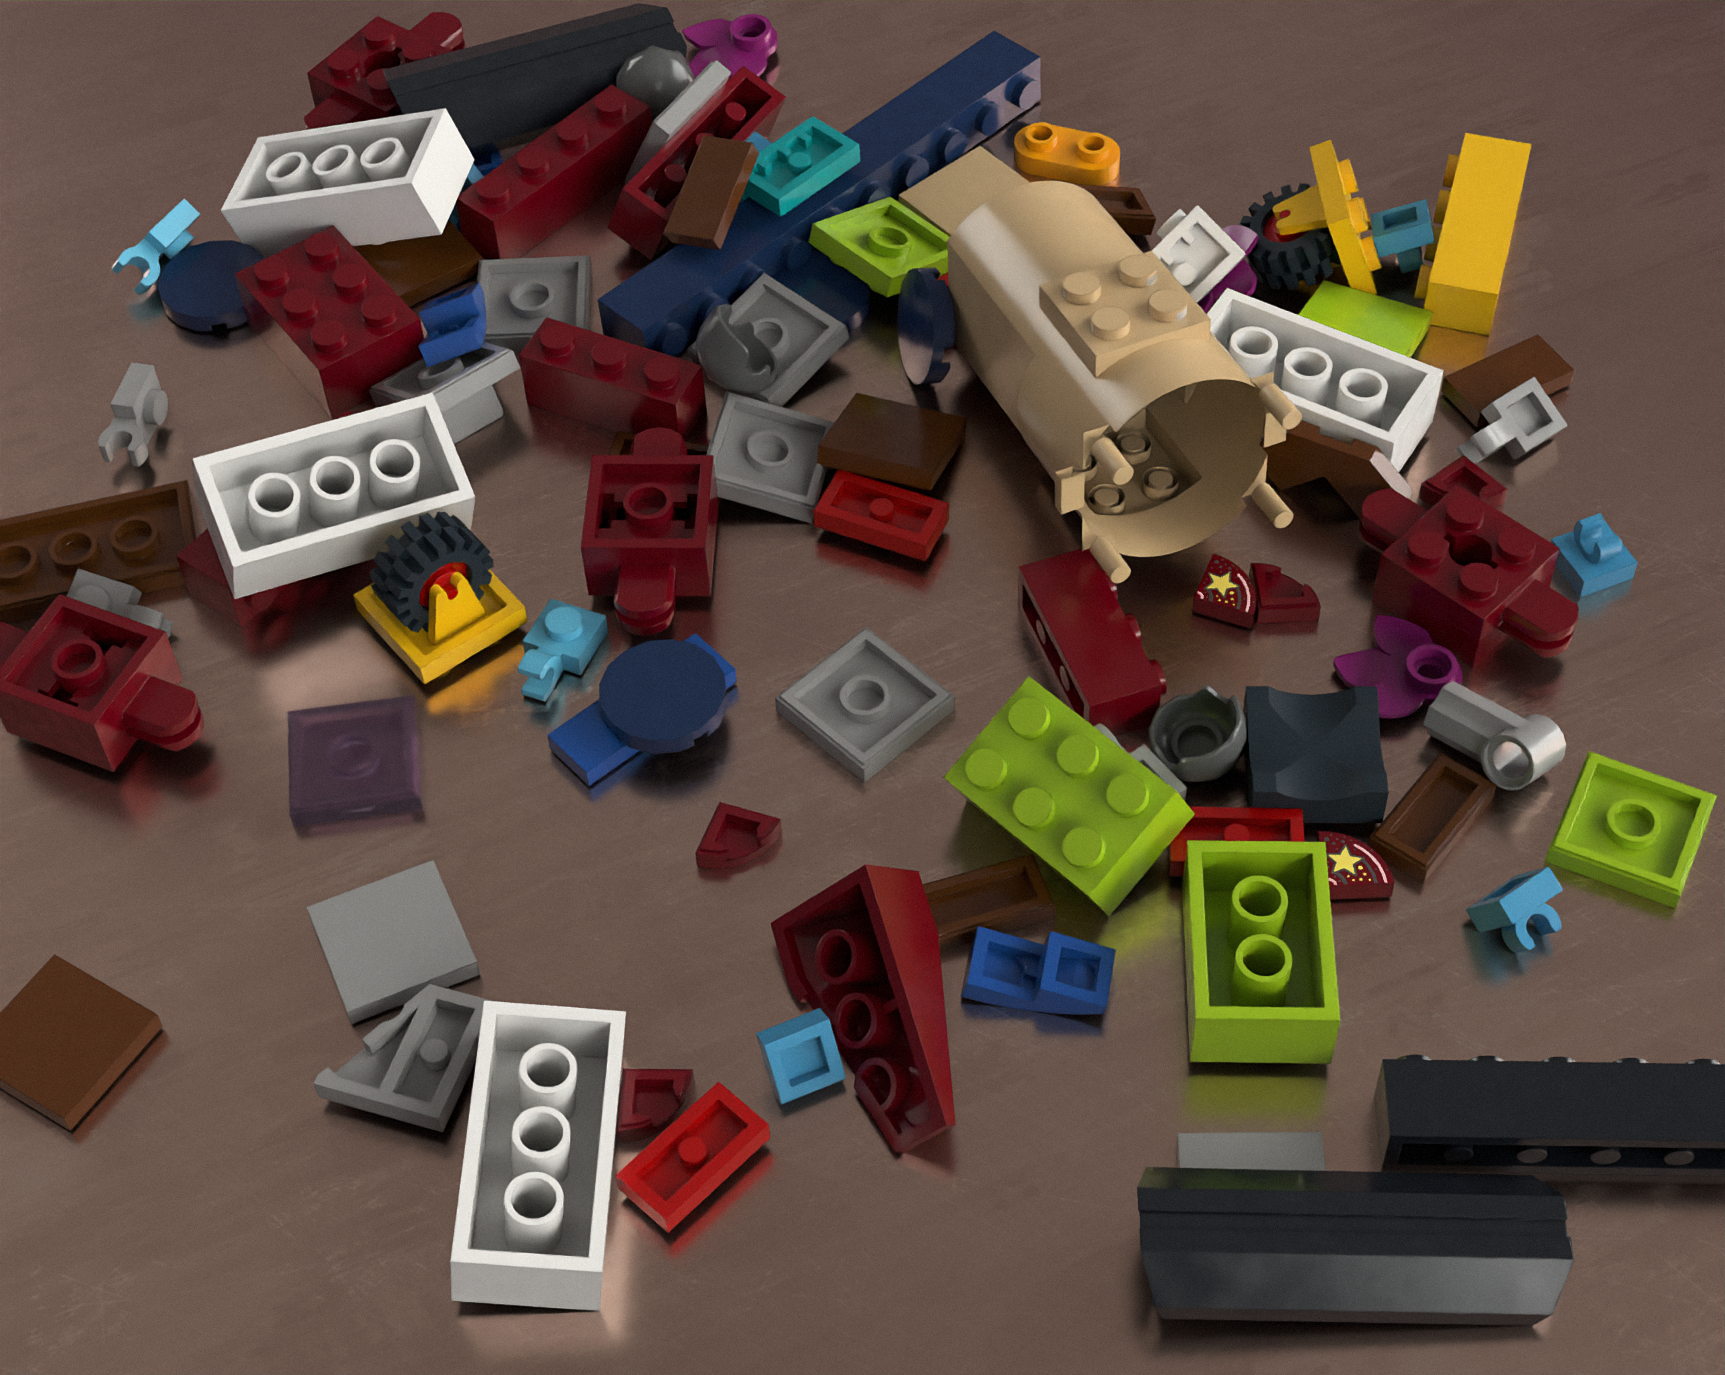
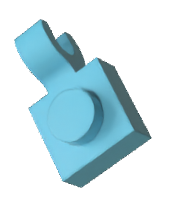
(166, 238)
(559, 641)

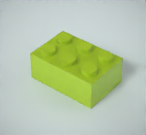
(1069, 795)
(1259, 952)

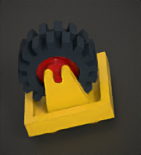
(1314, 229)
(437, 596)

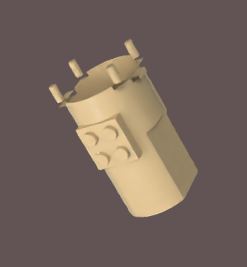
(1111, 375)

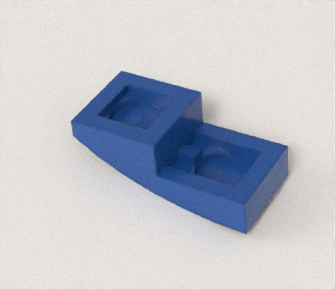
(453, 324)
(1048, 977)

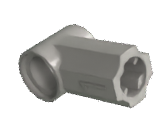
(1495, 736)

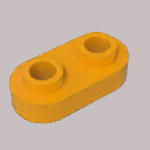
(1066, 154)

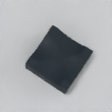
(1316, 754)

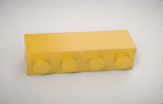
(1474, 234)

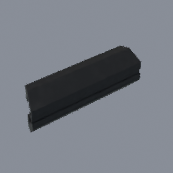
(532, 80)
(1352, 1246)

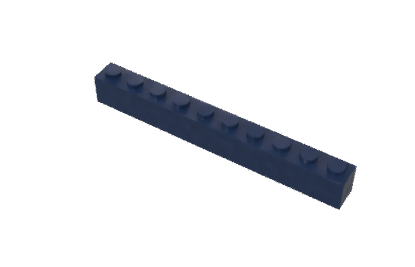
(898, 149)

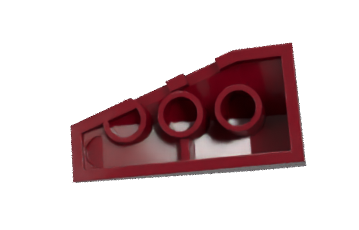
(875, 970)

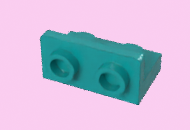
(800, 165)

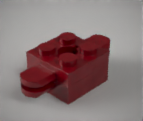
(351, 80)
(650, 529)
(1466, 574)
(119, 680)

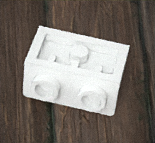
(1196, 251)

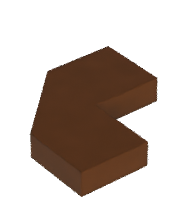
(1350, 469)

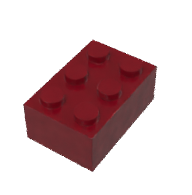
(330, 319)

